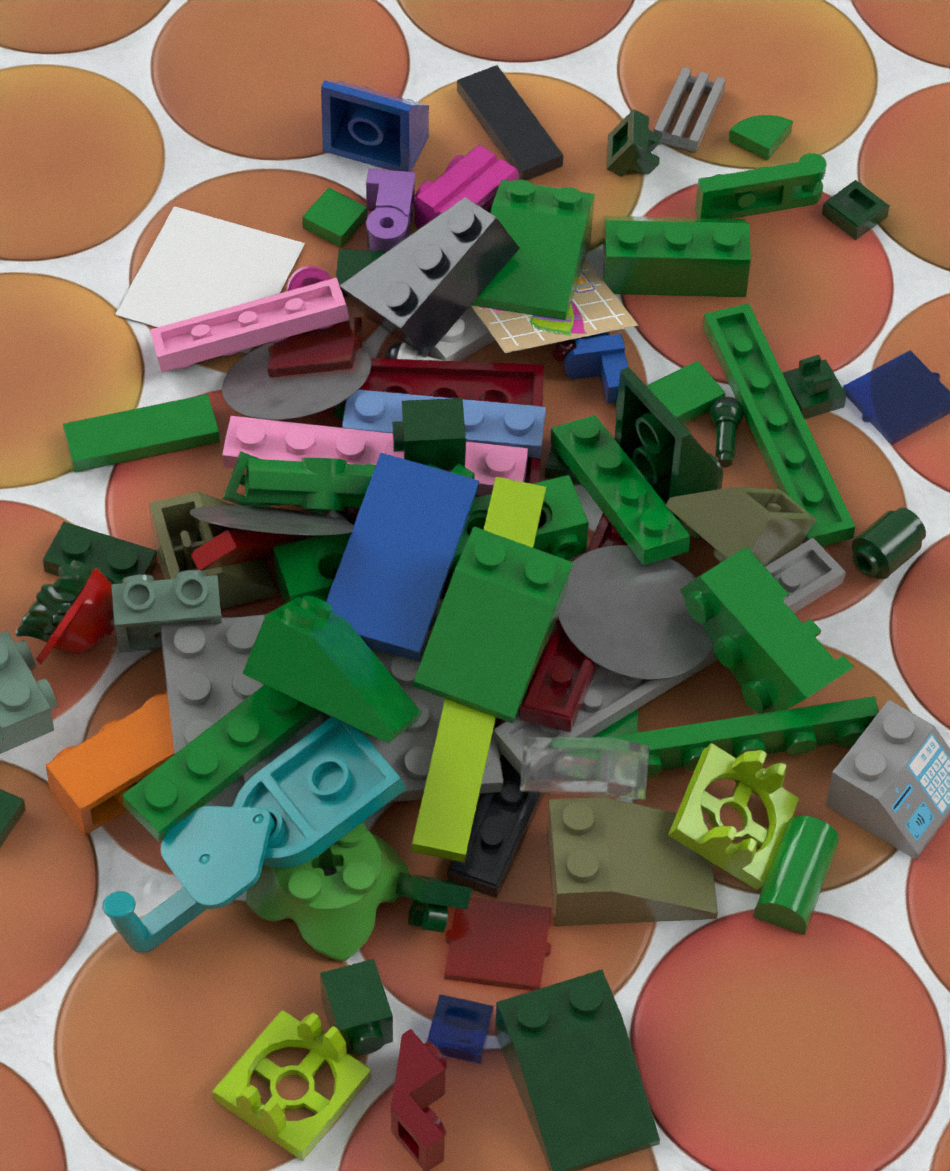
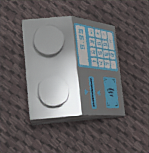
(895, 780)

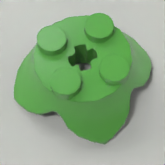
(338, 909)

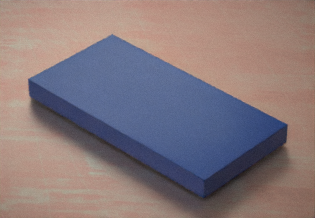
(401, 553)

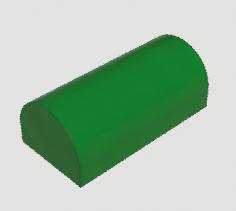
(797, 873)

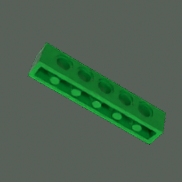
(307, 564)

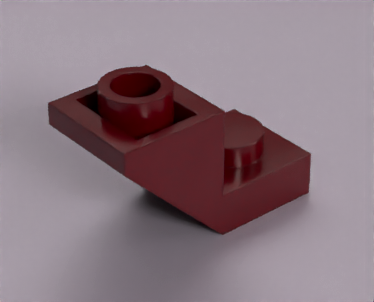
(416, 1086)

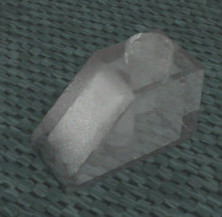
(585, 767)

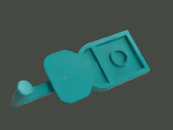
(218, 852)

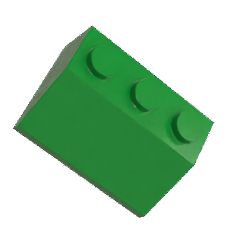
(676, 256)

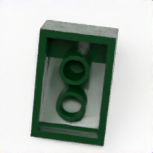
(661, 443)
(576, 1072)

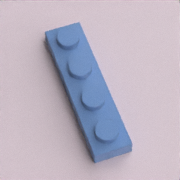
(484, 421)

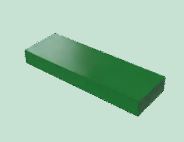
(141, 433)

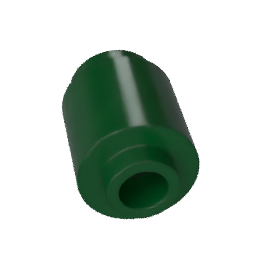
(888, 543)

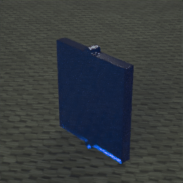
(900, 397)

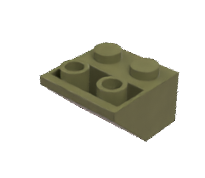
(743, 517)
(179, 534)

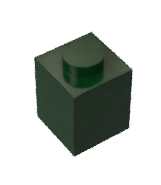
(431, 432)
(358, 1006)

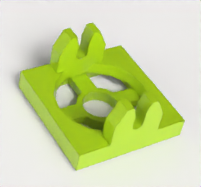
(716, 845)
(245, 1100)

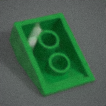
(553, 241)
(493, 624)
(329, 667)

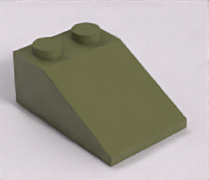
(622, 867)

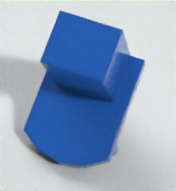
(598, 356)

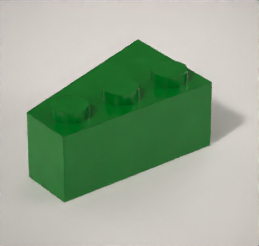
(759, 635)

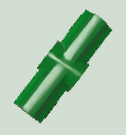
(310, 483)

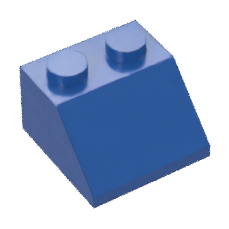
(372, 126)

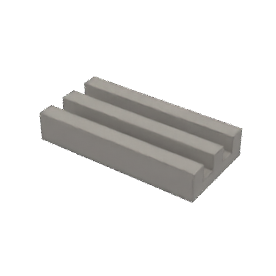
(698, 85)

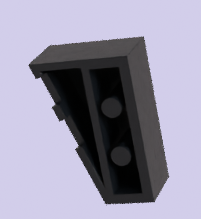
(433, 275)

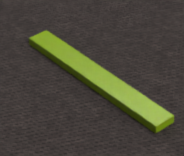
(463, 732)

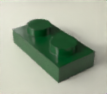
(108, 554)

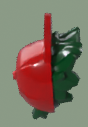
(71, 612)

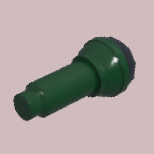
(726, 416)

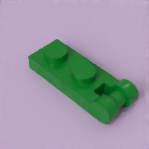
(762, 189)

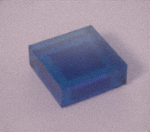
(460, 1028)

